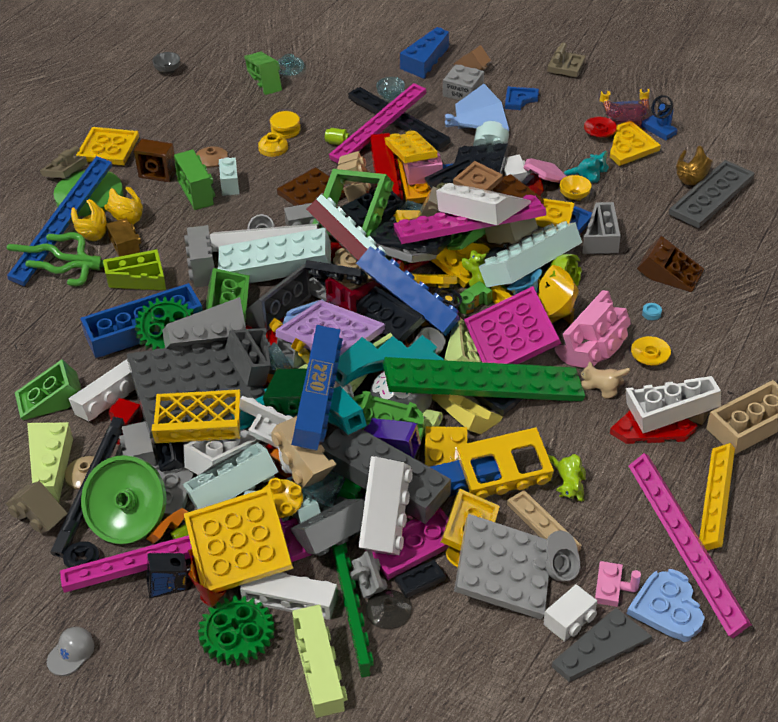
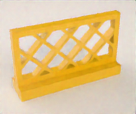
(196, 429)

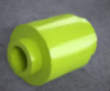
(336, 136)

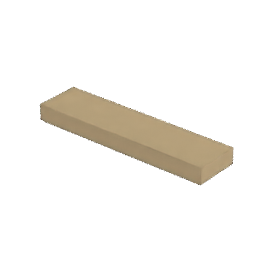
(535, 516)

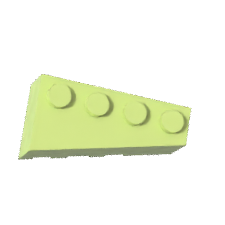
(49, 454)
(318, 661)

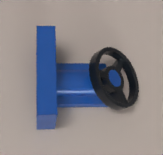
(661, 123)

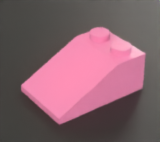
(418, 170)

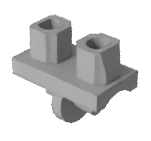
(367, 573)

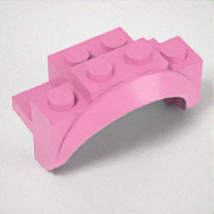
(600, 324)

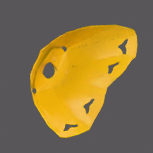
(560, 295)

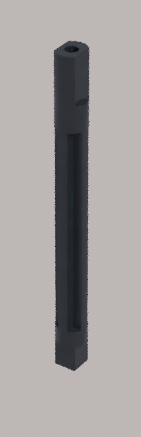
(75, 513)

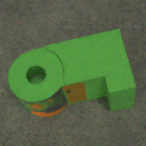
(474, 297)

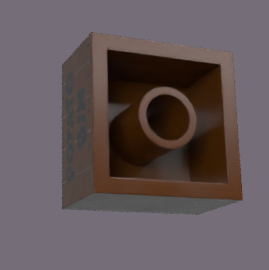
(155, 160)

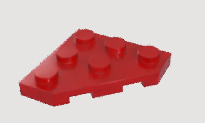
(629, 431)

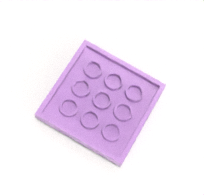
(322, 313)

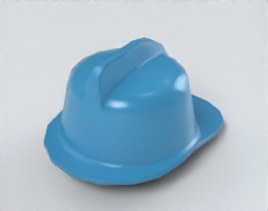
(526, 282)

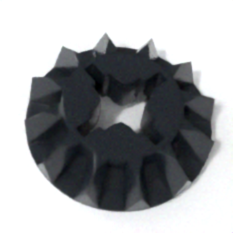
(80, 549)

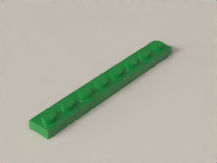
(351, 603)

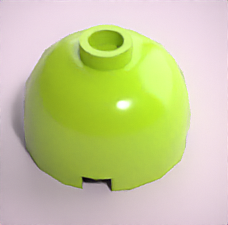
(569, 263)

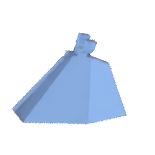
(476, 109)

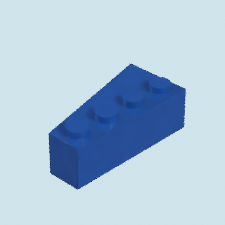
(425, 52)

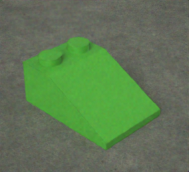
(48, 391)

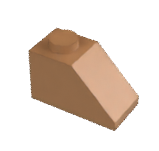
(475, 59)

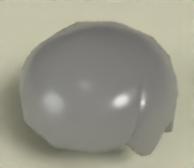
(433, 335)

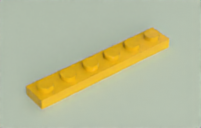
(717, 497)

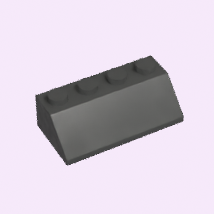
(279, 300)

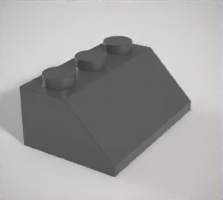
(330, 526)

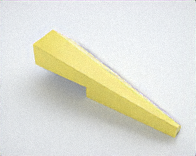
(467, 412)

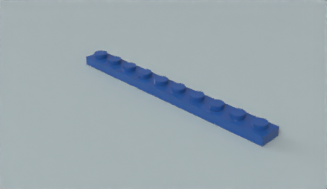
(61, 217)

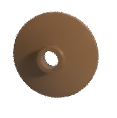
(211, 155)

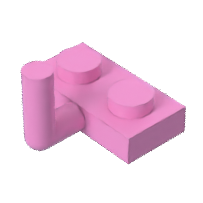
(610, 583)

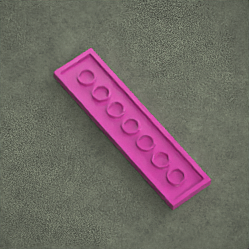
(447, 224)

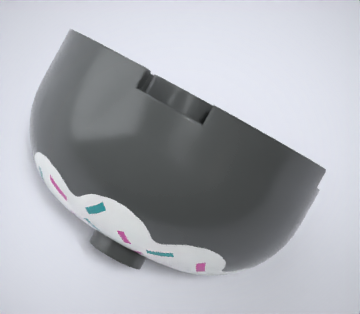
(380, 389)

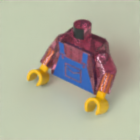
(628, 109)

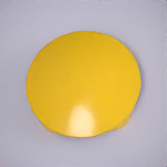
(286, 495)

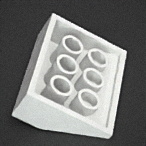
(478, 203)

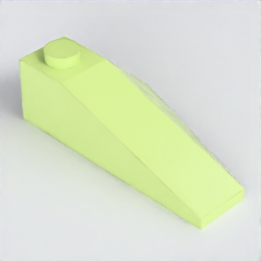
(461, 345)

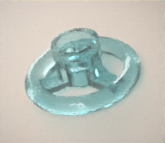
(290, 62)

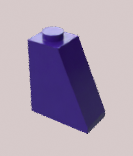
(398, 434)

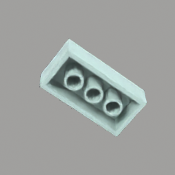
(231, 477)

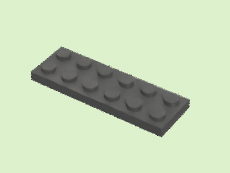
(711, 193)

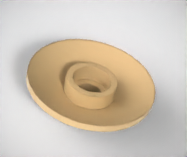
(77, 471)

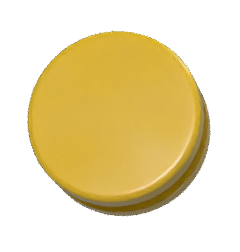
(285, 124)

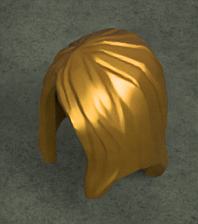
(696, 169)

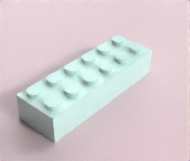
(530, 254)
(276, 255)

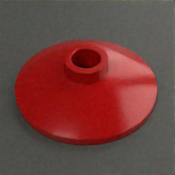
(600, 126)

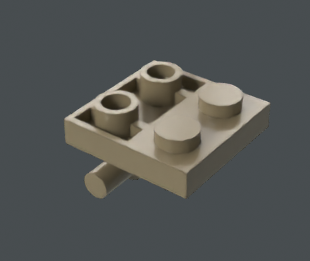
(566, 63)
(64, 164)

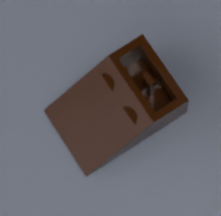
(670, 266)

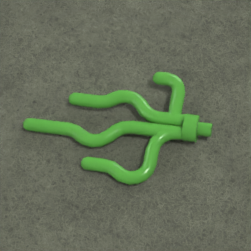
(81, 260)

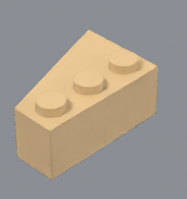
(306, 464)

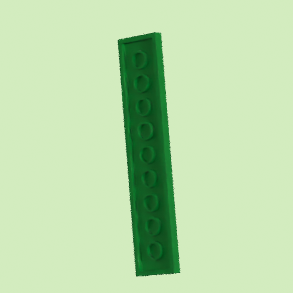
(482, 379)

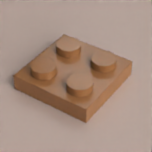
(478, 176)

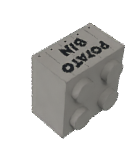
(462, 81)

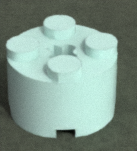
(491, 133)

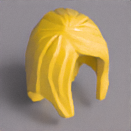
(124, 207)
(92, 226)

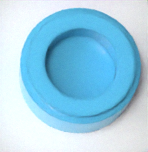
(652, 311)

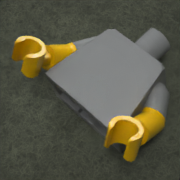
(295, 351)

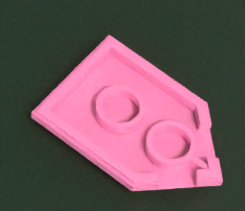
(545, 170)

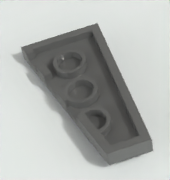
(600, 644)

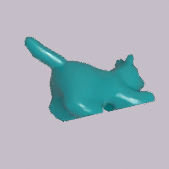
(591, 167)

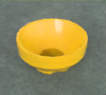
(272, 145)
(575, 184)

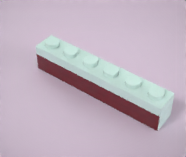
(340, 227)

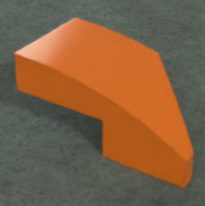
(171, 521)

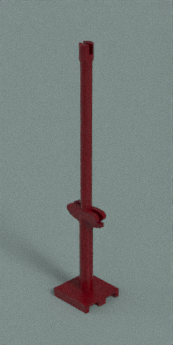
(345, 298)

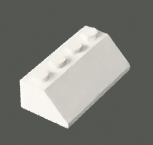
(385, 506)

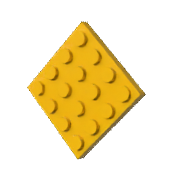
(238, 541)

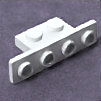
(265, 419)

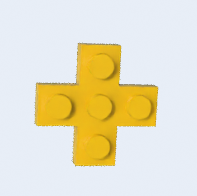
(442, 280)

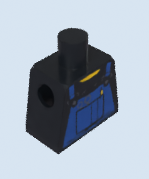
(166, 573)

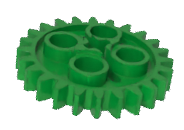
(169, 310)
(236, 630)

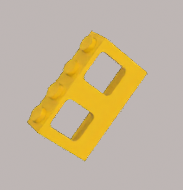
(500, 448)

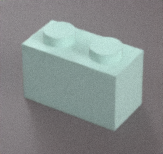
(228, 176)

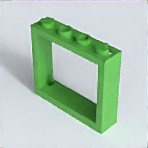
(379, 201)

